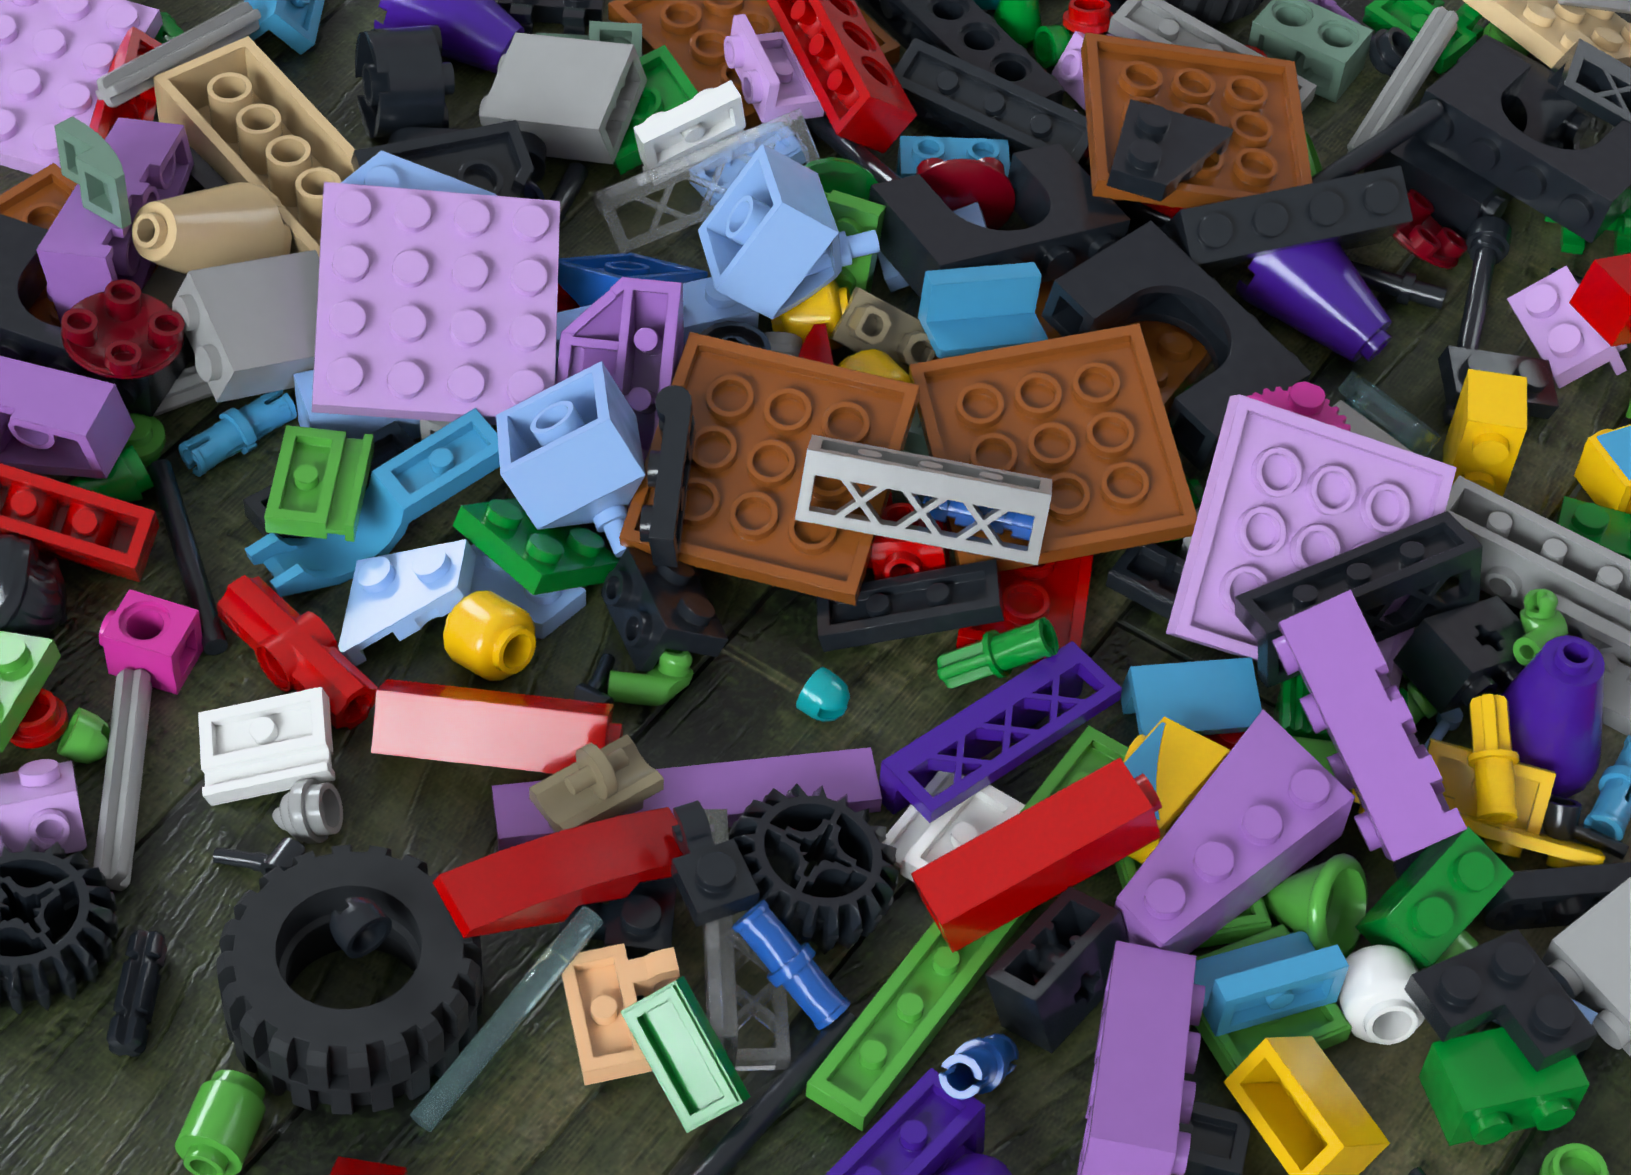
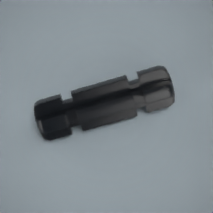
(137, 993)

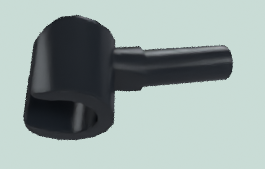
(594, 688)
(1563, 823)
(261, 862)

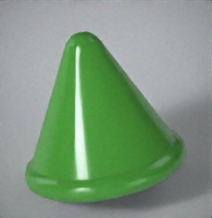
(1323, 902)

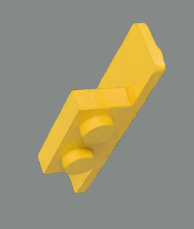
(1532, 796)

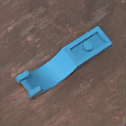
(395, 497)

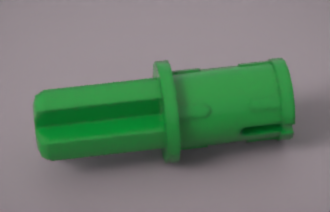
(998, 653)

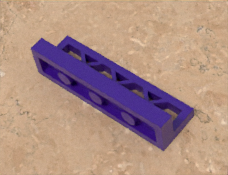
(996, 721)
(918, 1134)

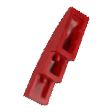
(558, 872)

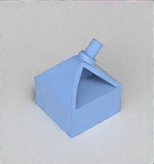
(776, 236)
(573, 454)

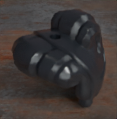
(30, 588)

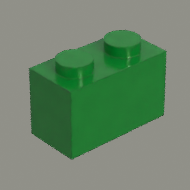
(1436, 898)
(1489, 1088)

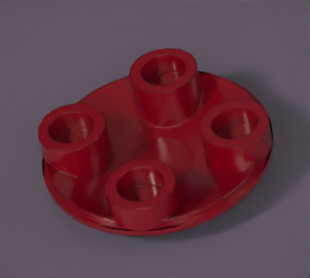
(971, 181)
(1426, 236)
(122, 332)

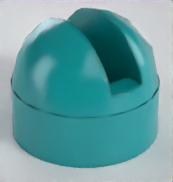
(824, 696)

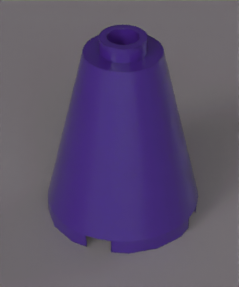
(470, 29)
(1321, 297)
(1560, 712)

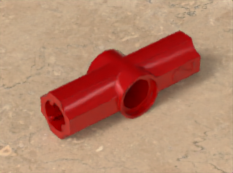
(296, 649)

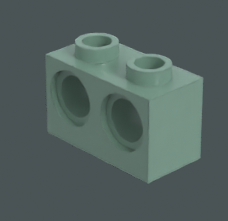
(1322, 43)

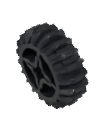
(852, 872)
(37, 904)

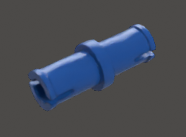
(791, 965)
(978, 1066)

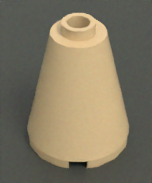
(211, 228)

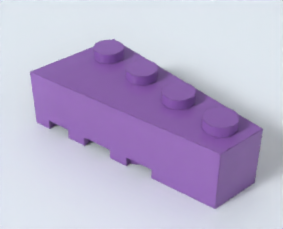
(89, 252)
(60, 421)
(1367, 727)
(1235, 841)
(1141, 1065)

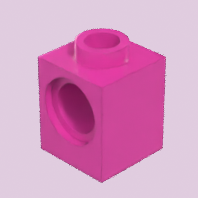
(152, 637)

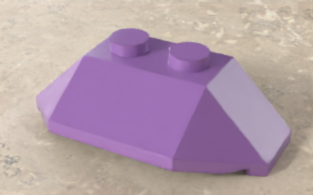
(638, 339)

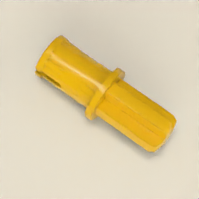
(1493, 759)

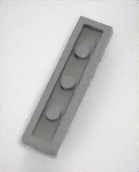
(1167, 24)

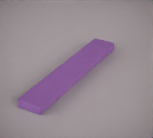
(716, 787)

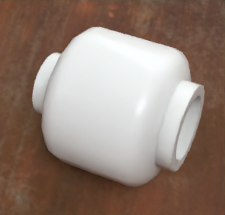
(1375, 995)

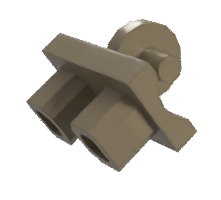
(880, 326)
(596, 786)

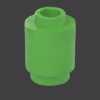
(221, 1124)

